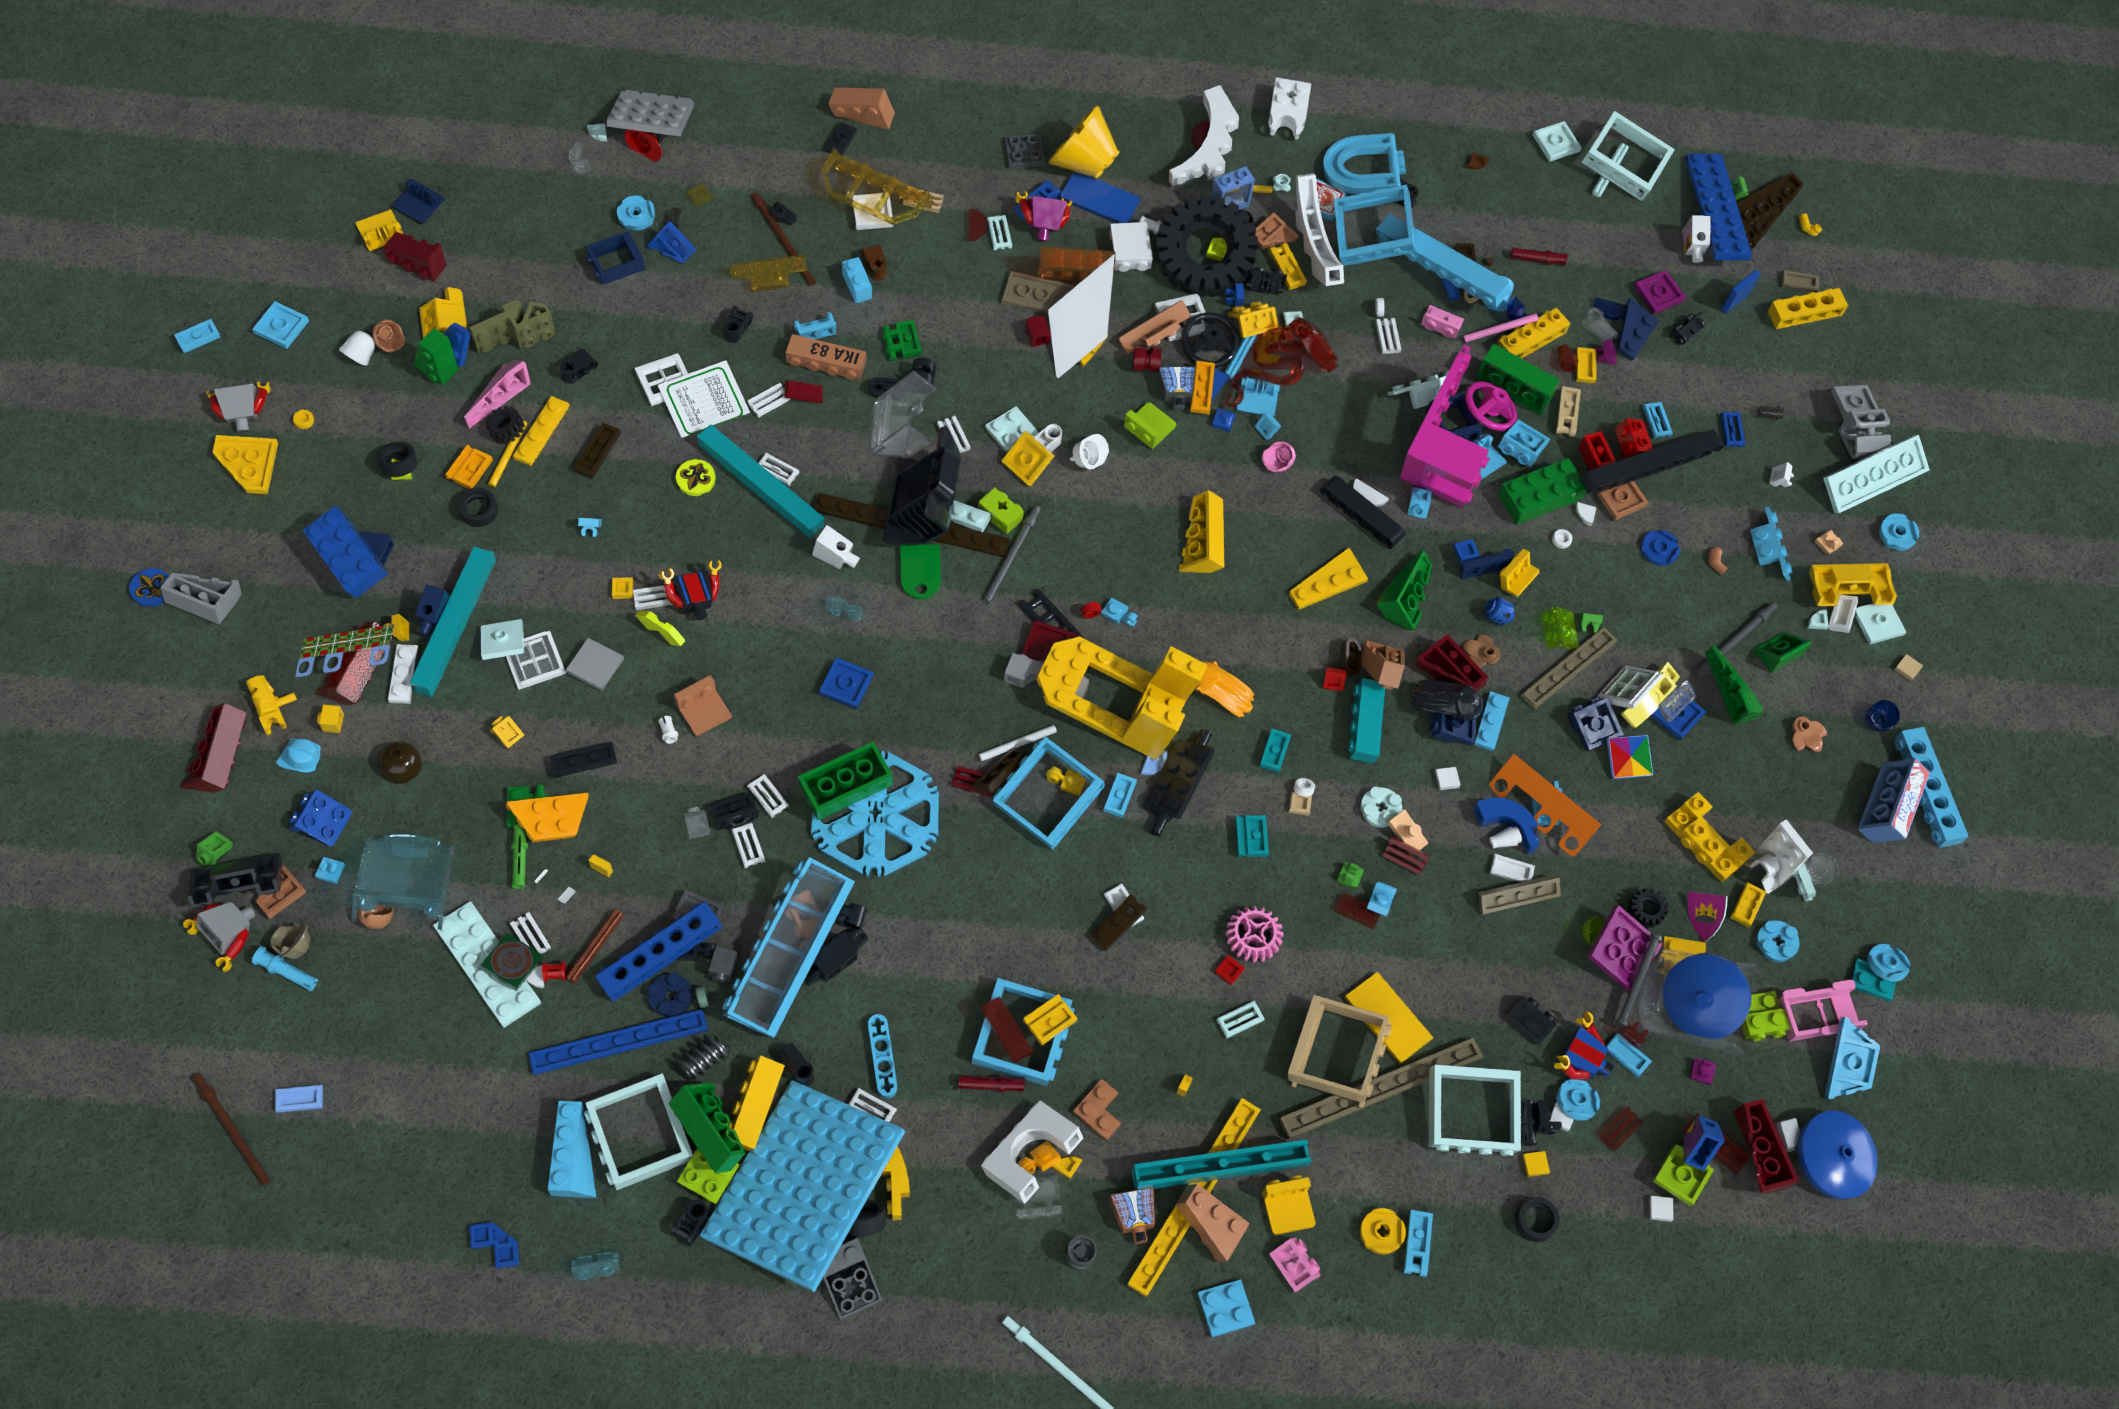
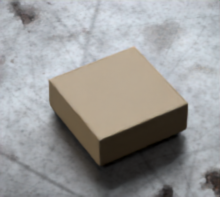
(1908, 667)
(1300, 804)

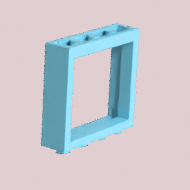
(1380, 250)
(1074, 813)
(1009, 1068)

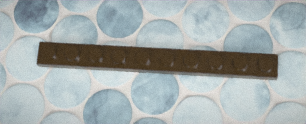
(877, 517)

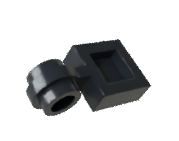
(707, 952)

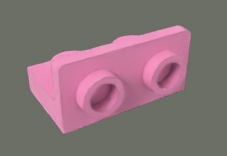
(1442, 322)
(1295, 1263)

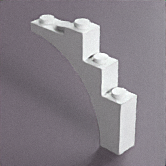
(1209, 158)
(1316, 244)

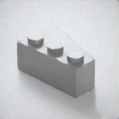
(201, 597)

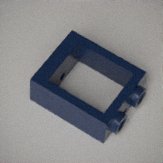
(611, 245)
(1473, 427)

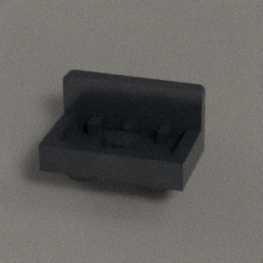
(734, 811)

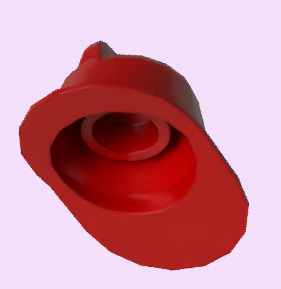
(644, 143)

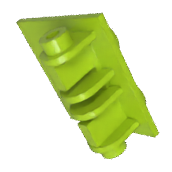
(703, 1180)

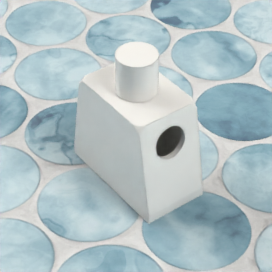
(834, 549)

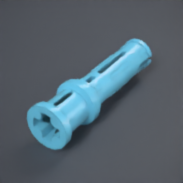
(276, 964)

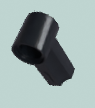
(851, 915)
(796, 1063)

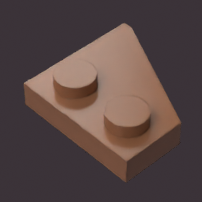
(289, 892)

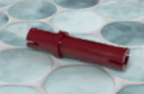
(1539, 256)
(991, 1083)

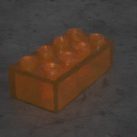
(1070, 262)

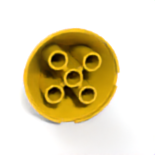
(1088, 147)

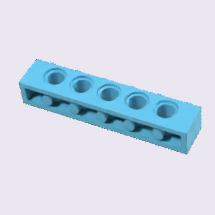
(1939, 794)

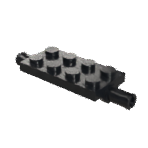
(1178, 780)

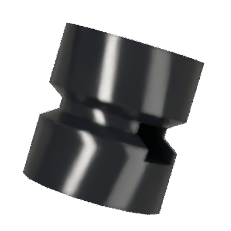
(925, 368)

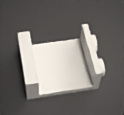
(1131, 246)

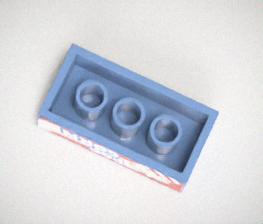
(1894, 800)

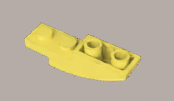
(1654, 697)

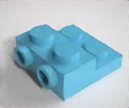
(1523, 443)

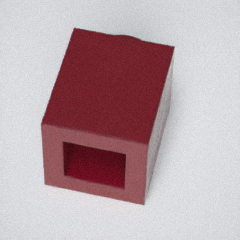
(1037, 331)

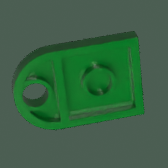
(920, 568)

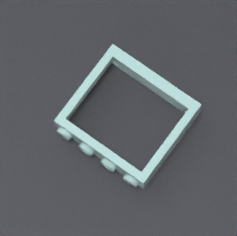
(1617, 173)
(1437, 1072)
(651, 1169)

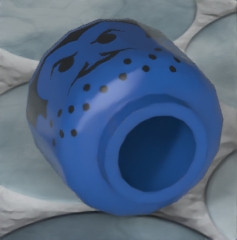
(1499, 611)

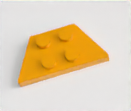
(549, 816)

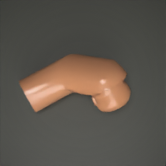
(1714, 560)

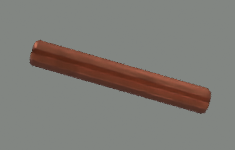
(594, 946)

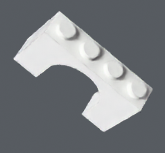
(1038, 1124)

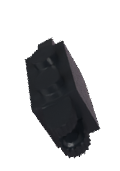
(837, 955)

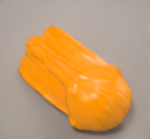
(1226, 689)

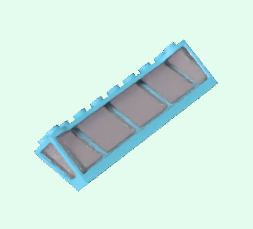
(787, 947)

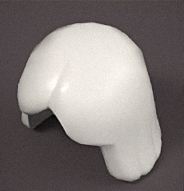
(359, 347)

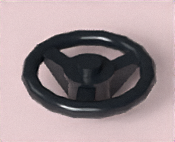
(1210, 338)

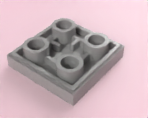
(594, 664)

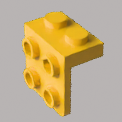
(1288, 1205)

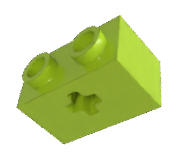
(1003, 511)

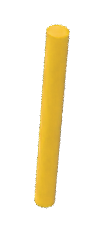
(504, 459)

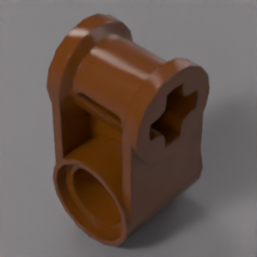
(875, 262)

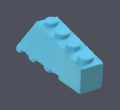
(571, 1158)

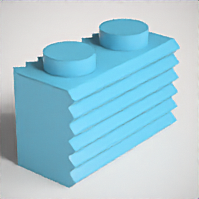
(856, 280)

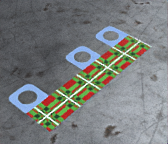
(335, 644)

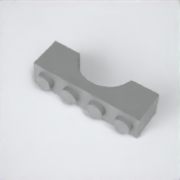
(1024, 670)

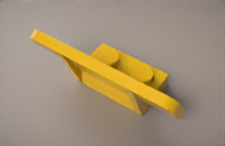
(443, 313)

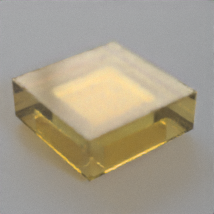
(700, 195)

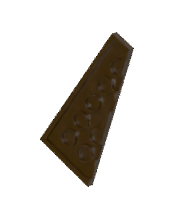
(1765, 206)

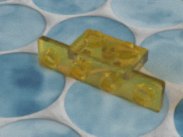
(769, 273)

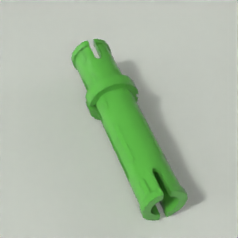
(518, 880)

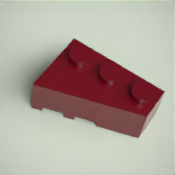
(415, 256)

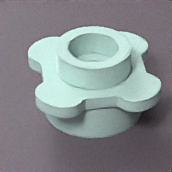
(1281, 178)

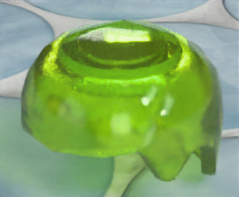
(1591, 929)

